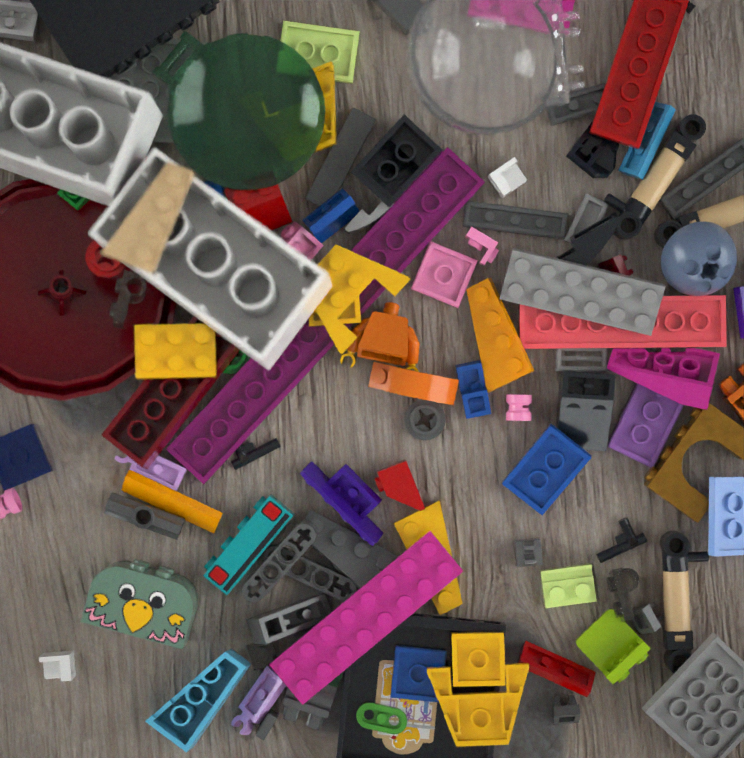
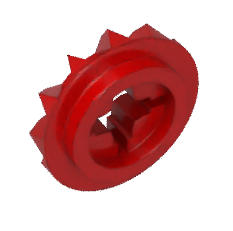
(93, 258)

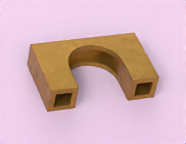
(667, 478)

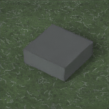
(266, 724)

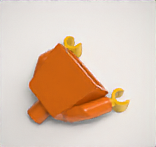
(385, 339)

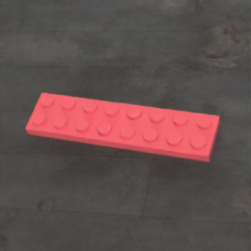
(679, 323)

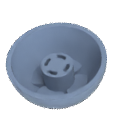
(689, 253)

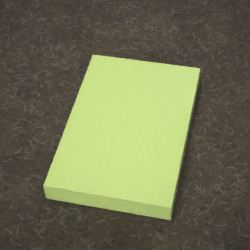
(322, 45)

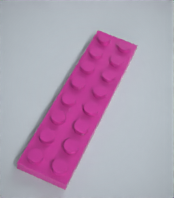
(366, 617)

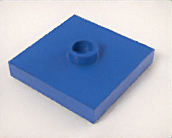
(410, 672)

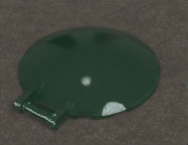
(243, 109)

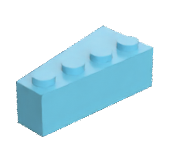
(196, 705)

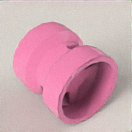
(518, 407)
(10, 503)

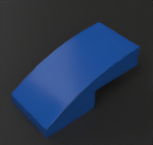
(473, 389)

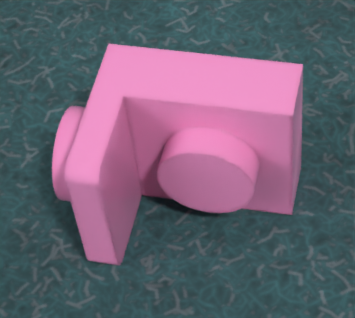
(301, 240)
(478, 241)

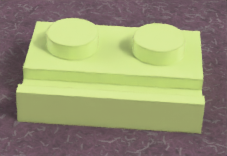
(568, 585)

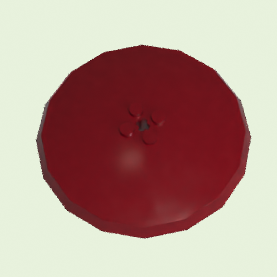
(54, 340)

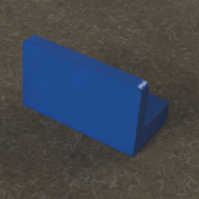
(331, 215)

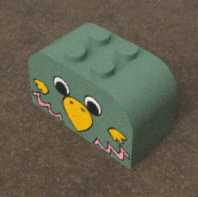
(142, 602)

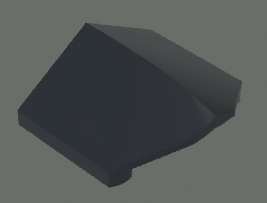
(594, 154)

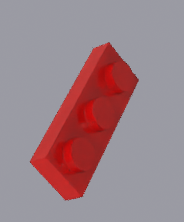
(557, 669)

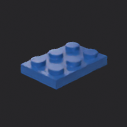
(546, 469)

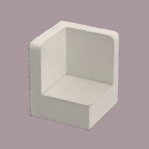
(507, 178)
(59, 665)

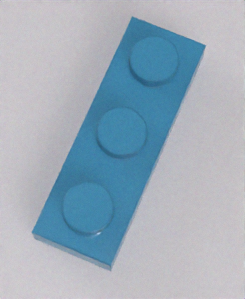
(638, 160)

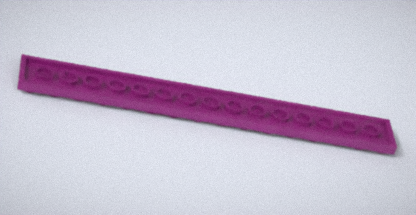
(254, 389)

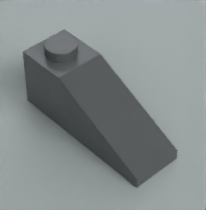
(288, 619)

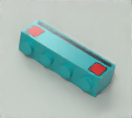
(248, 544)

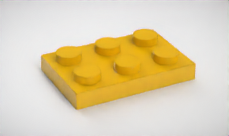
(174, 351)

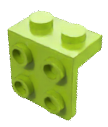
(612, 646)

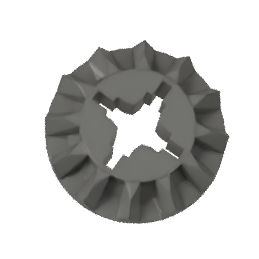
(412, 417)

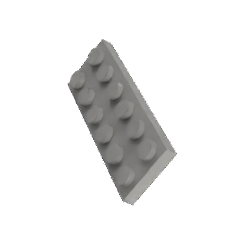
(582, 291)

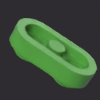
(381, 718)

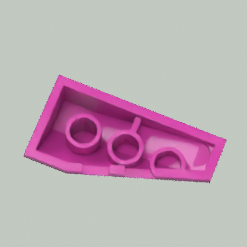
(676, 375)

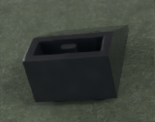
(586, 408)

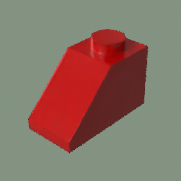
(399, 485)

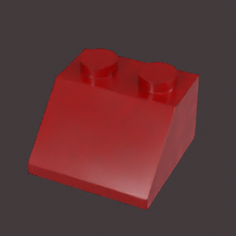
(262, 205)

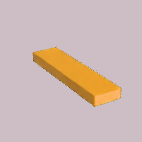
(171, 501)

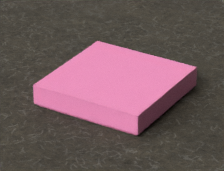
(444, 274)

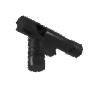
(254, 453)
(622, 541)

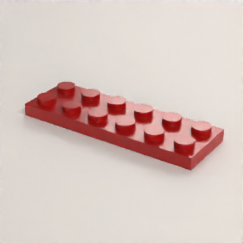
(638, 70)

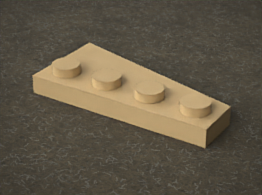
(149, 224)

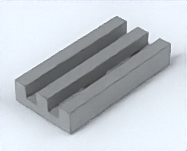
(604, 359)

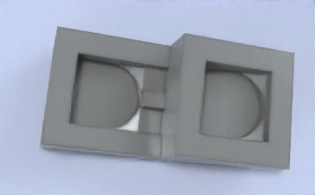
(363, 220)

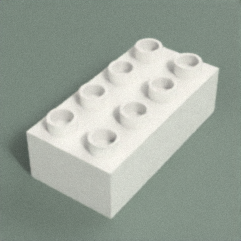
(72, 126)
(225, 267)

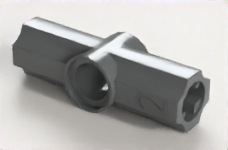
(128, 510)

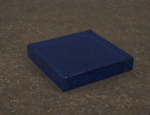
(22, 457)

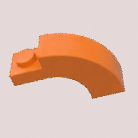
(413, 383)

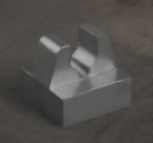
(528, 552)

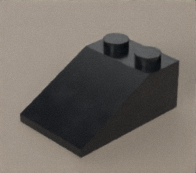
(397, 161)

